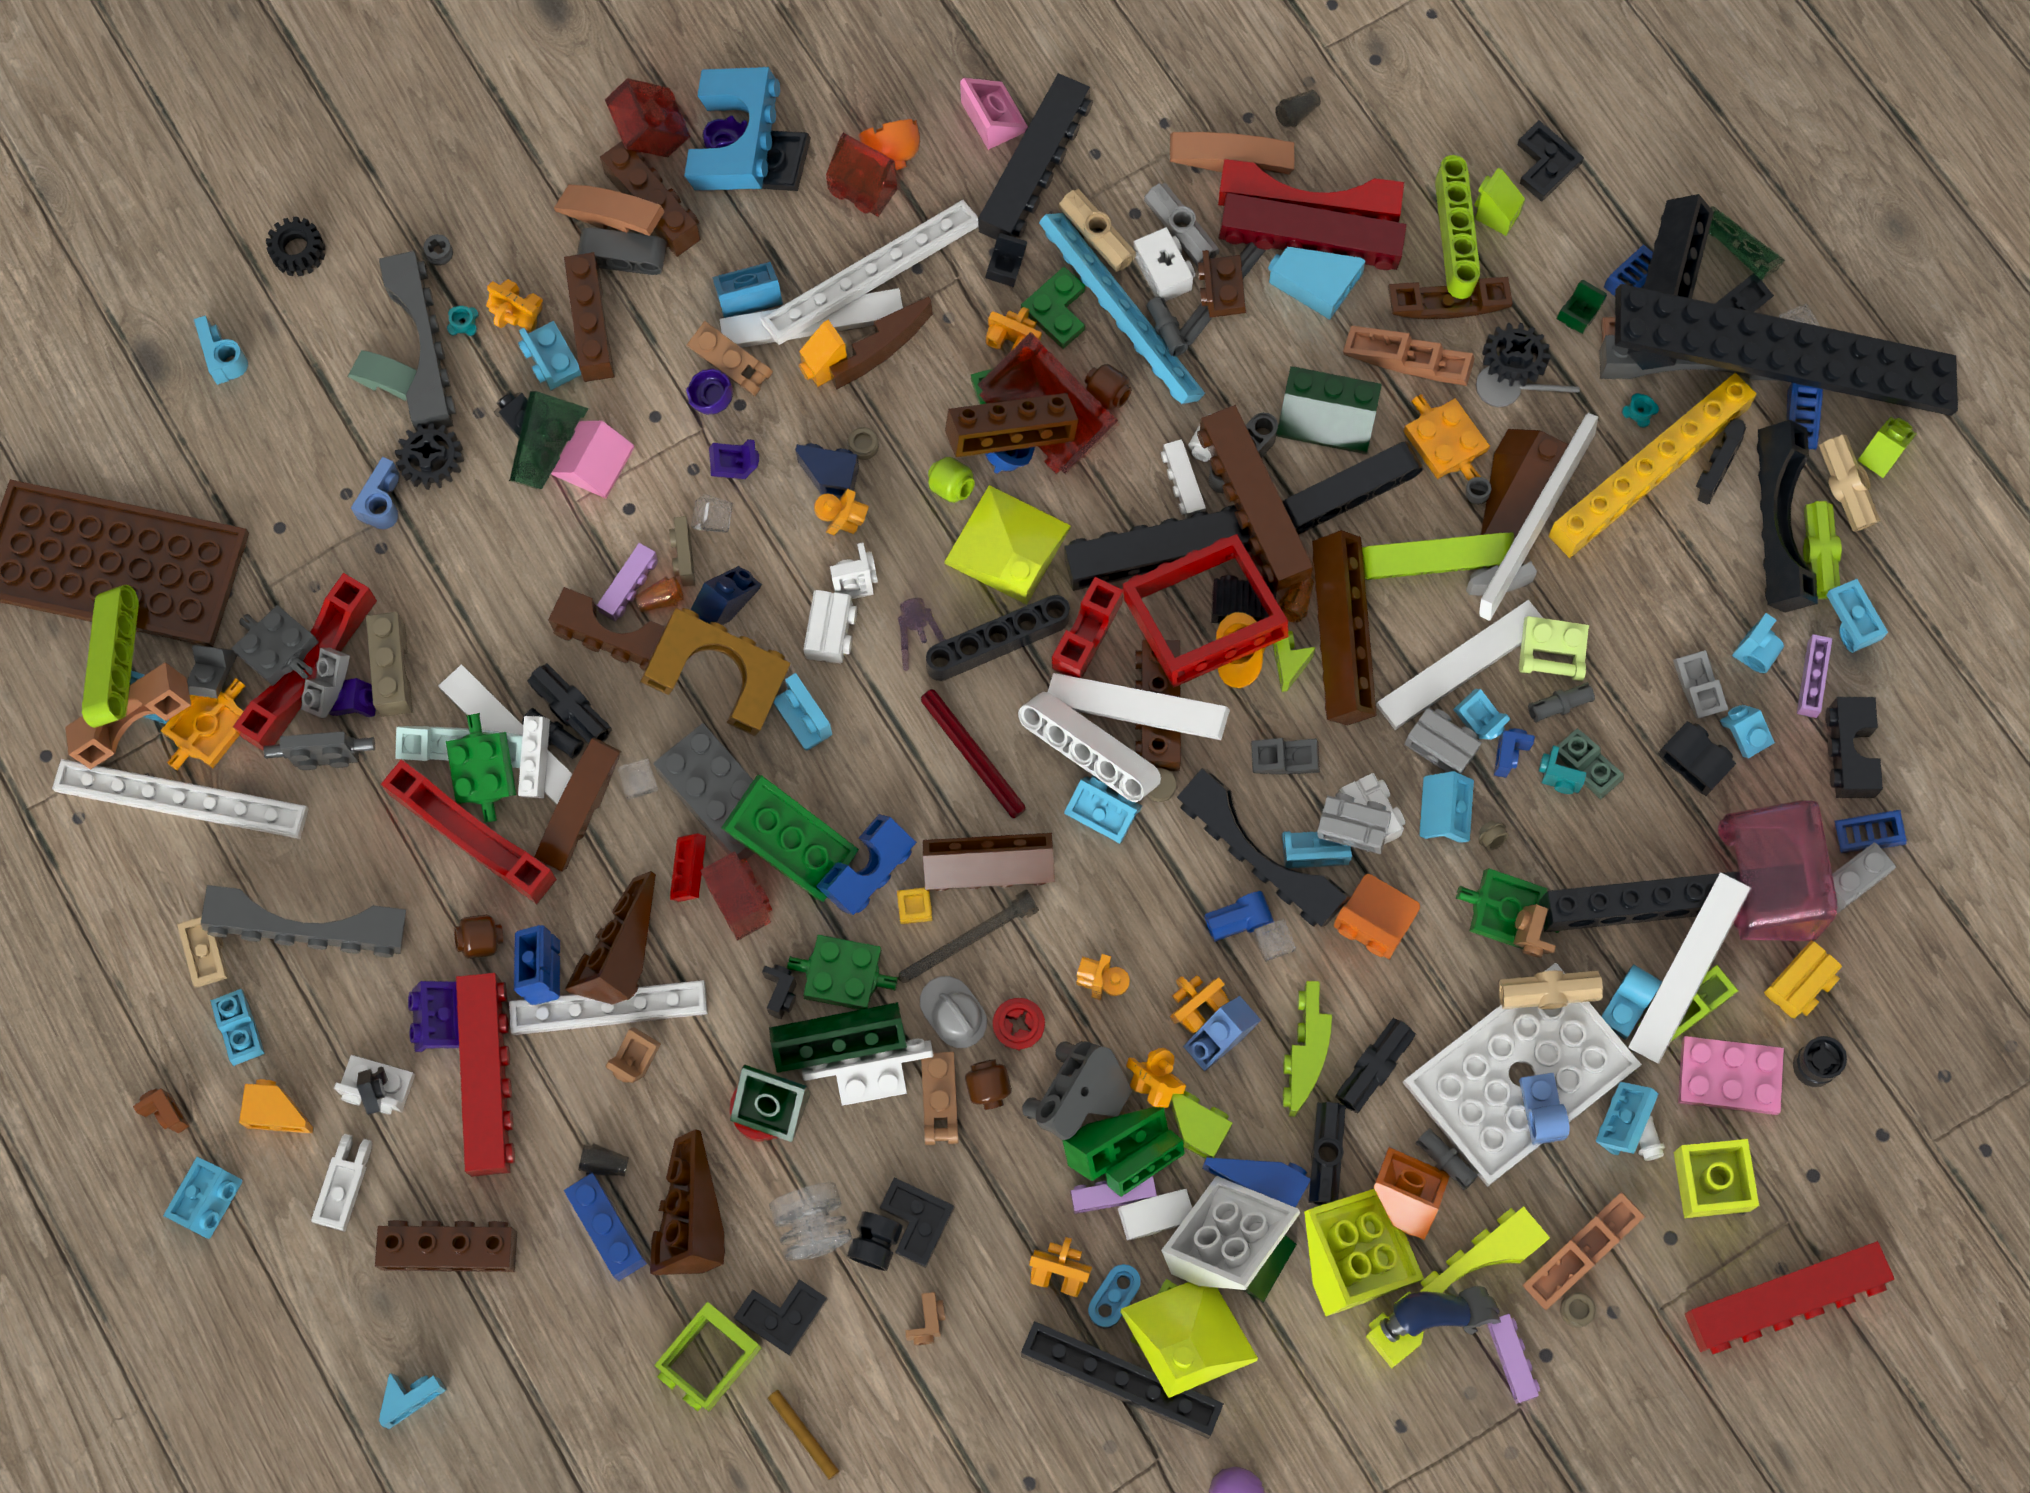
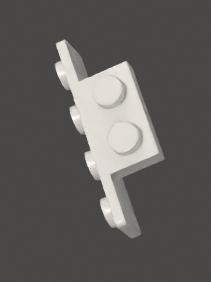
(871, 1075)

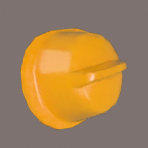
(1246, 669)

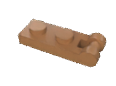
(728, 357)
(939, 1097)

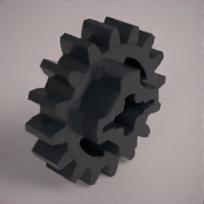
(1516, 354)
(434, 460)

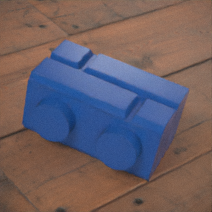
(537, 965)

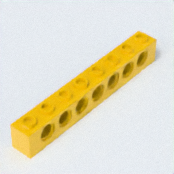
(1652, 465)

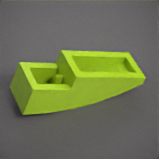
(1712, 993)

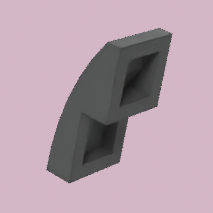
(1285, 757)

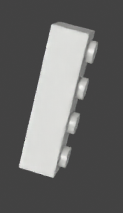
(1183, 478)
(533, 757)

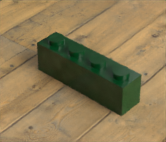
(837, 1037)

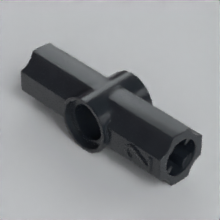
(568, 704)
(1375, 1065)
(1327, 1133)

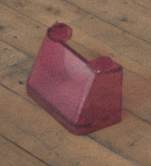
(1788, 869)

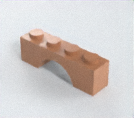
(158, 692)

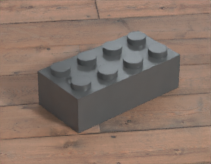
(707, 783)

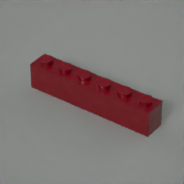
(1282, 224)

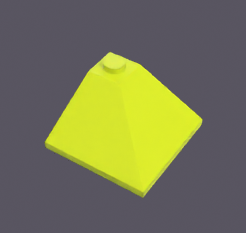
(1007, 544)
(1357, 1252)
(1188, 1336)

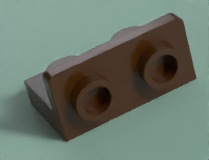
(1223, 285)

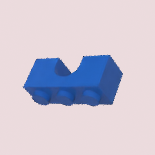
(887, 848)
(605, 1227)

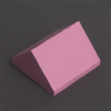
(991, 111)
(593, 457)

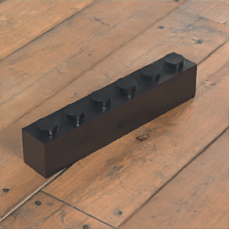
(1035, 158)
(1676, 259)
(1145, 548)
(1119, 1379)

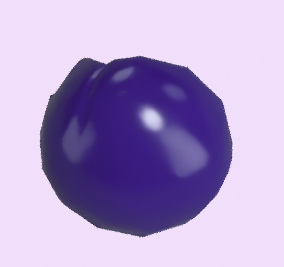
(722, 132)
(710, 391)

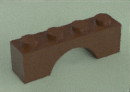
(588, 317)
(577, 618)

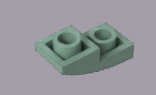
(383, 372)
(1584, 755)

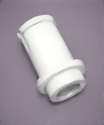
(1649, 1142)

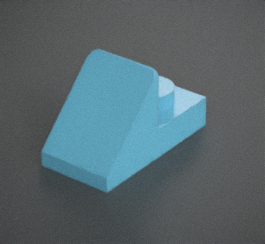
(400, 1404)

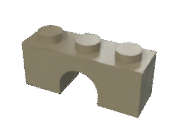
(386, 653)

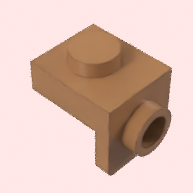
(1529, 928)
(633, 1056)
(933, 1313)

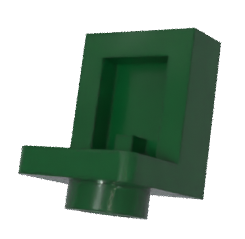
(1582, 307)

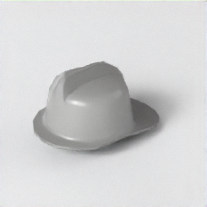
(953, 1012)

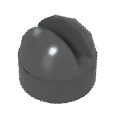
(1478, 490)

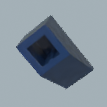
(828, 469)
(725, 595)

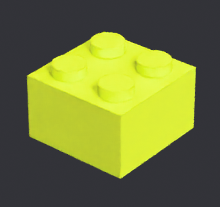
(1716, 1178)

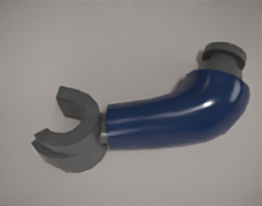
(1433, 1309)

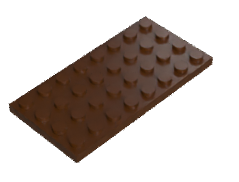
(72, 546)

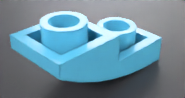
(237, 1027)

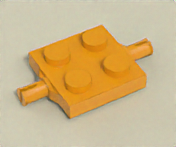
(1446, 438)
(205, 727)

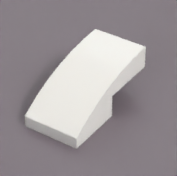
(1155, 1214)

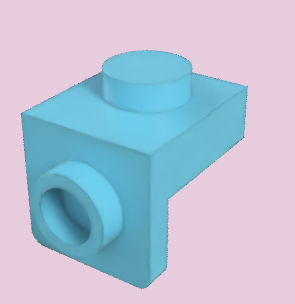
(1481, 715)
(1748, 729)

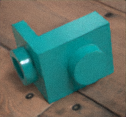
(1562, 778)

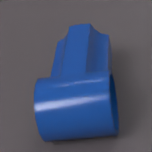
(1246, 914)

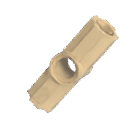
(1087, 217)
(1849, 483)
(1550, 990)

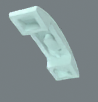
(429, 743)

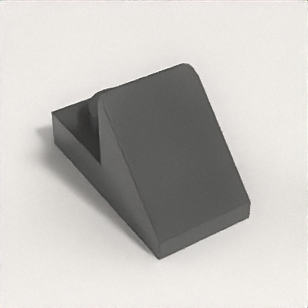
(210, 670)

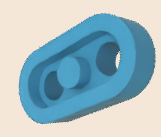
(1114, 1296)

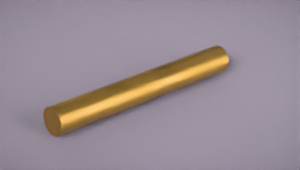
(803, 1434)

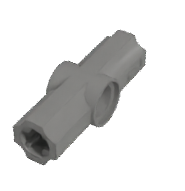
(1172, 211)

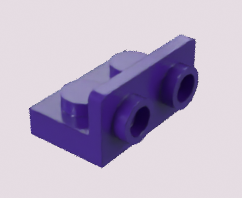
(434, 1015)

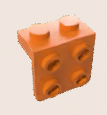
(1377, 916)

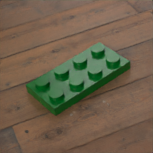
(787, 836)

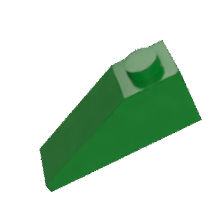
(1111, 1140)

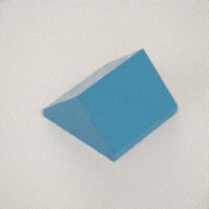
(748, 290)

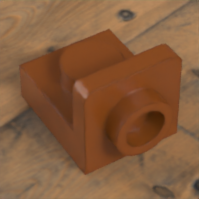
(168, 1111)

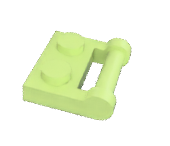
(1554, 638)

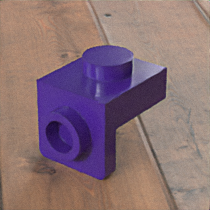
(733, 460)
(354, 698)

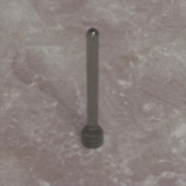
(1021, 906)

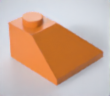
(1410, 1192)

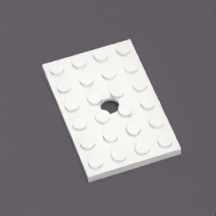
(1480, 1107)

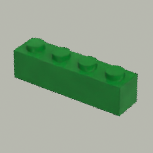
(1145, 1162)

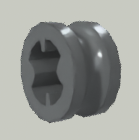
(444, 244)

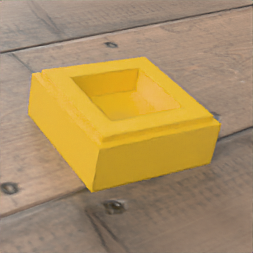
(914, 905)

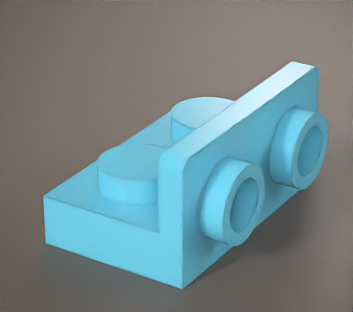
(551, 355)
(802, 714)
(1102, 809)
(1626, 1118)
(203, 1197)

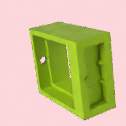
(671, 1378)

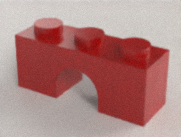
(1090, 627)

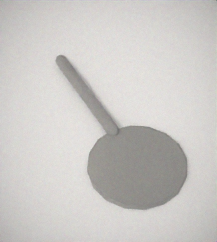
(1502, 394)

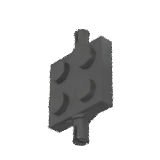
(275, 645)
(319, 749)

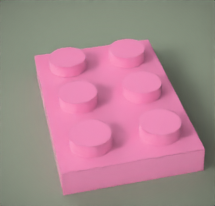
(1731, 1075)

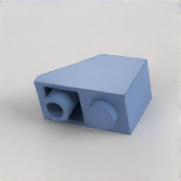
(1222, 1032)

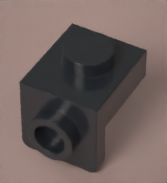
(1006, 259)
(512, 411)
(782, 997)

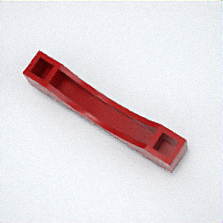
(1373, 199)
(276, 707)
(468, 833)

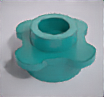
(458, 313)
(1644, 402)

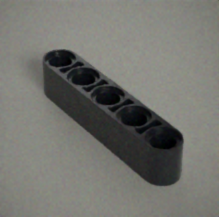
(1352, 487)
(989, 650)

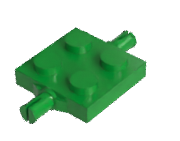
(481, 768)
(1499, 903)
(842, 972)

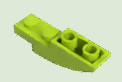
(1306, 1060)

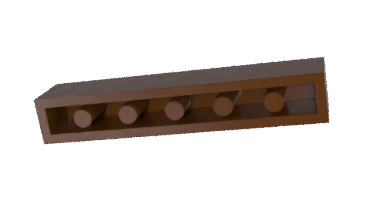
(1255, 498)
(1344, 628)

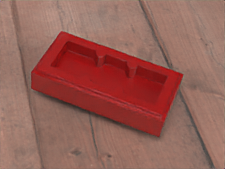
(687, 867)

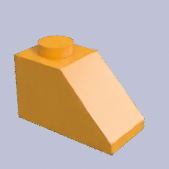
(821, 352)
(271, 1108)

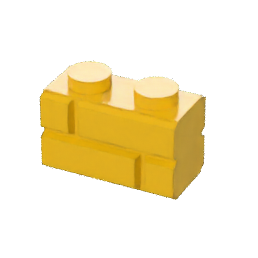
(1803, 980)

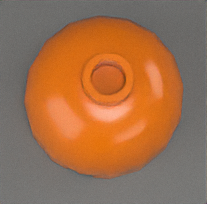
(895, 140)

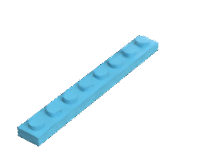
(1121, 307)

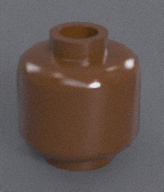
(1108, 386)
(478, 936)
(988, 1084)

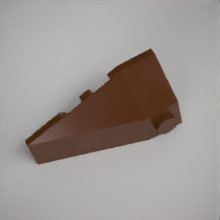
(1518, 477)
(618, 958)
(691, 1221)

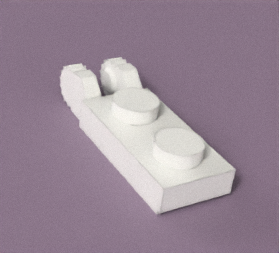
(341, 1185)

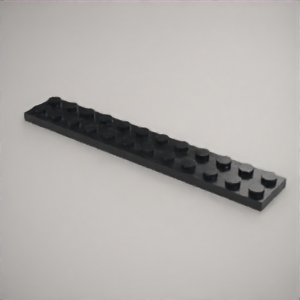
(1785, 350)

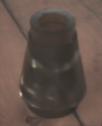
(1297, 108)
(602, 1161)

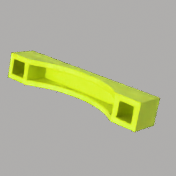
(1509, 1243)

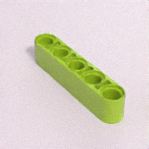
(1452, 237)
(1435, 555)
(110, 656)

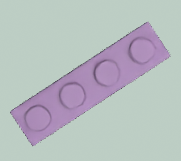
(627, 582)
(1814, 676)
(1101, 1196)
(1513, 1361)

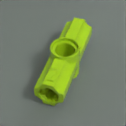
(1822, 546)

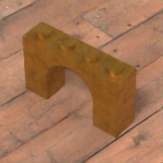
(759, 669)

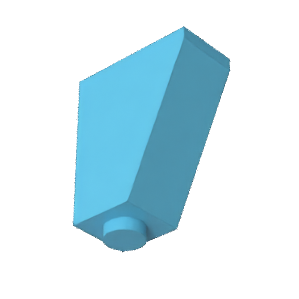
(1316, 277)

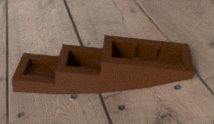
(889, 337)
(577, 804)

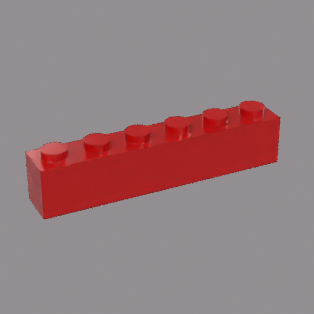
(484, 1075)
(1790, 1296)

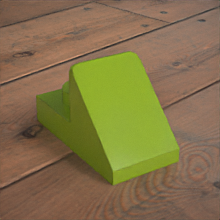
(1290, 662)

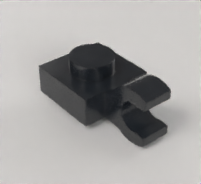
(371, 1089)

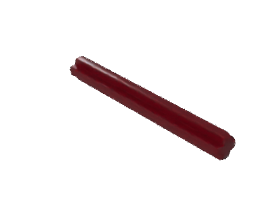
(973, 753)

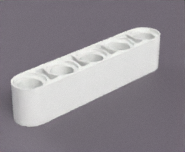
(1089, 746)

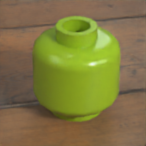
(951, 479)

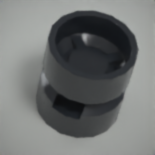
(1819, 1061)
(874, 1241)

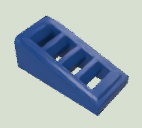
(1614, 279)
(1809, 397)
(1881, 818)

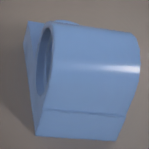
(375, 495)
(1543, 1110)

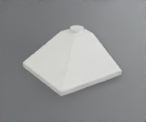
(1227, 1236)

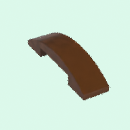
(1437, 303)

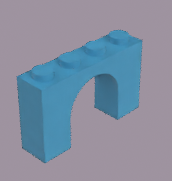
(744, 161)

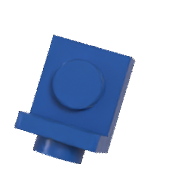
(1507, 752)

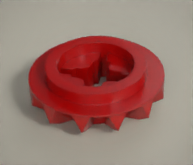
(1014, 1009)

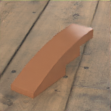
(1210, 149)
(609, 208)
(1408, 356)
(1583, 1251)

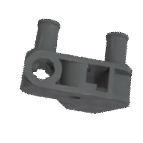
(1094, 1087)

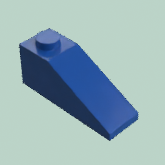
(1269, 1178)

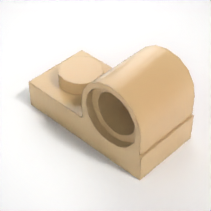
(202, 953)

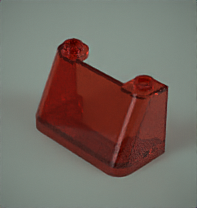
(1035, 372)

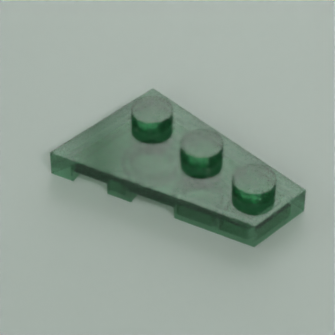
(1744, 246)
(544, 432)

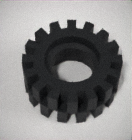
(299, 261)

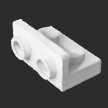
(855, 576)
(395, 1089)

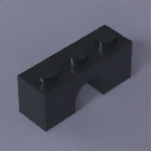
(1852, 773)

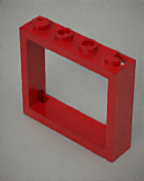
(1223, 650)

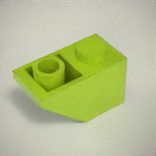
(1499, 202)
(1887, 446)
(1199, 1127)

